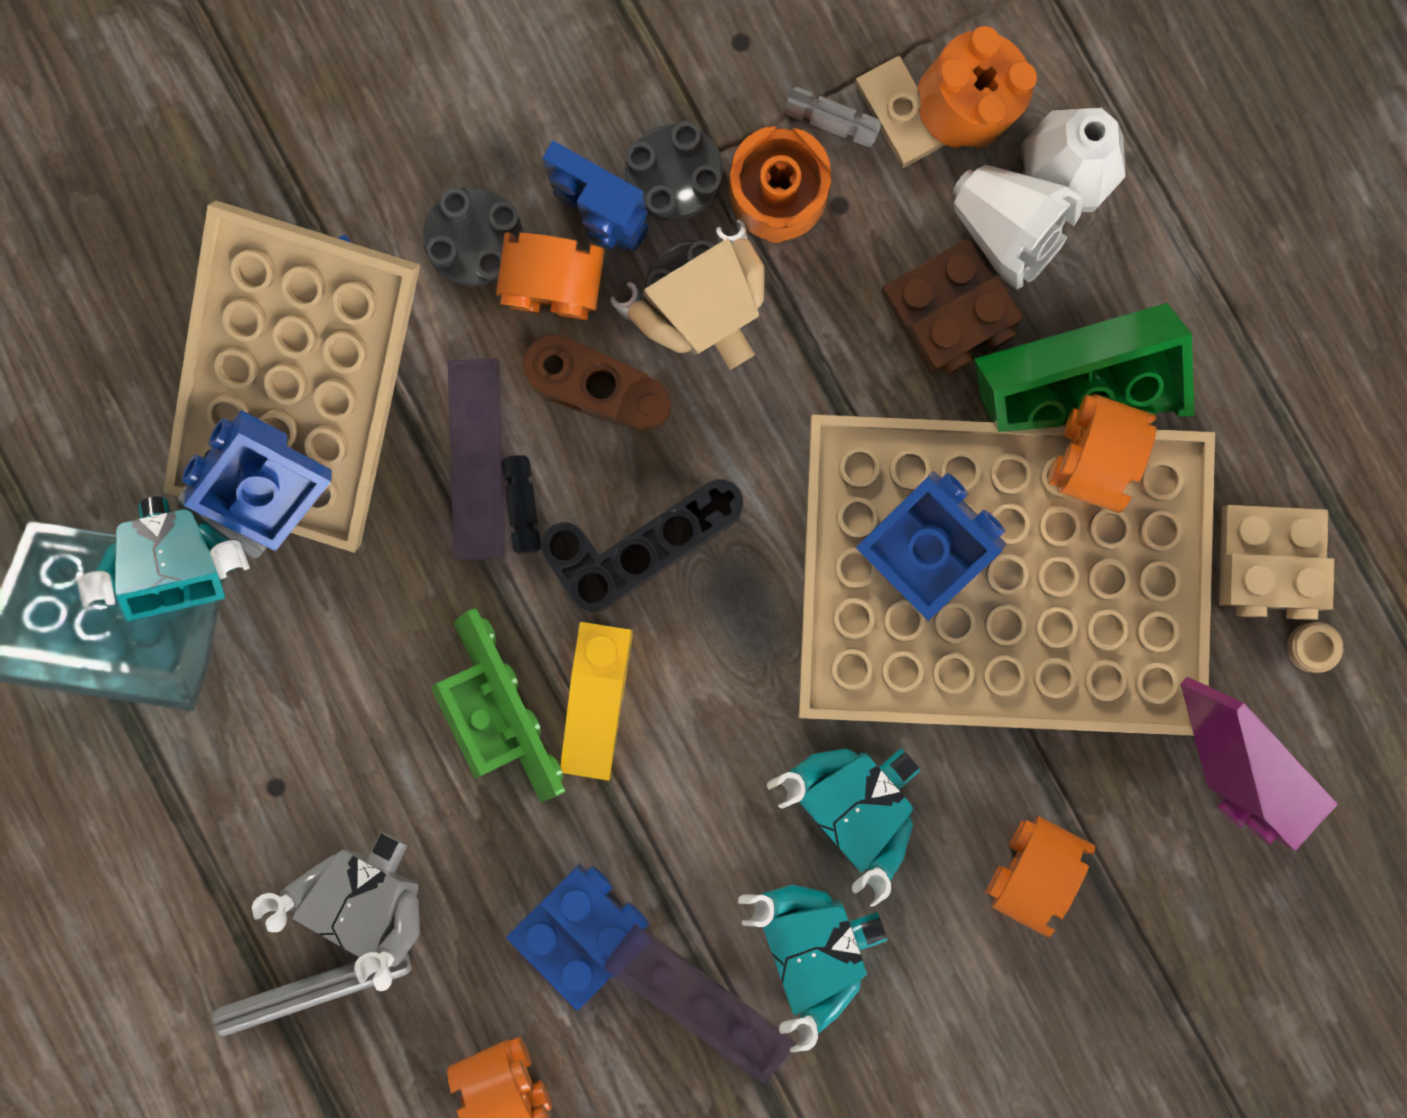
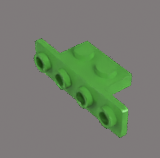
(489, 714)

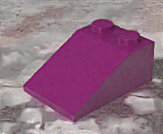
(1253, 770)

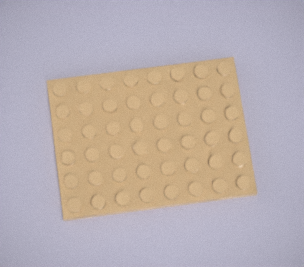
(1065, 630)

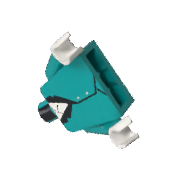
(162, 563)
(857, 809)
(814, 953)

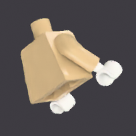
(703, 301)

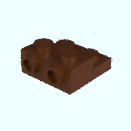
(952, 308)

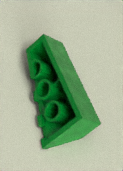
(1128, 359)

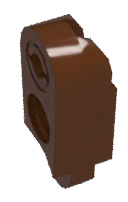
(637, 398)

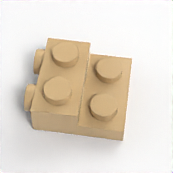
(1275, 561)

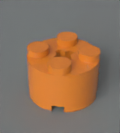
(975, 89)
(779, 156)
(549, 273)
(1104, 452)
(1040, 875)
(499, 1084)

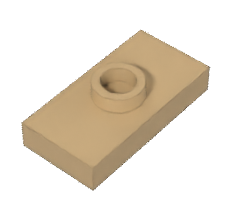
(895, 102)

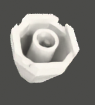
(1077, 151)
(1015, 219)

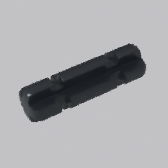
(521, 504)

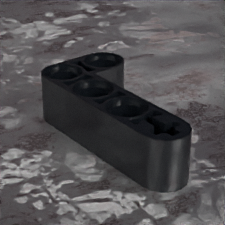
(649, 537)

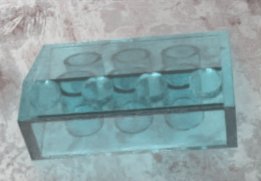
(93, 649)

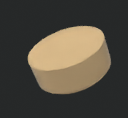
(1315, 647)

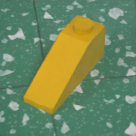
(595, 700)

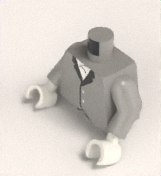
(355, 904)

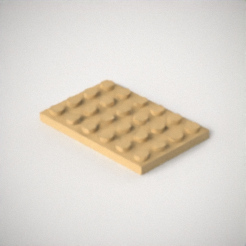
(301, 340)

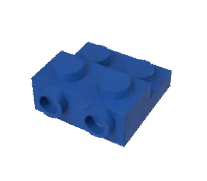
(607, 204)
(253, 481)
(933, 543)
(576, 933)

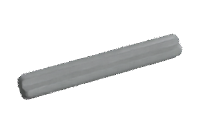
(295, 997)

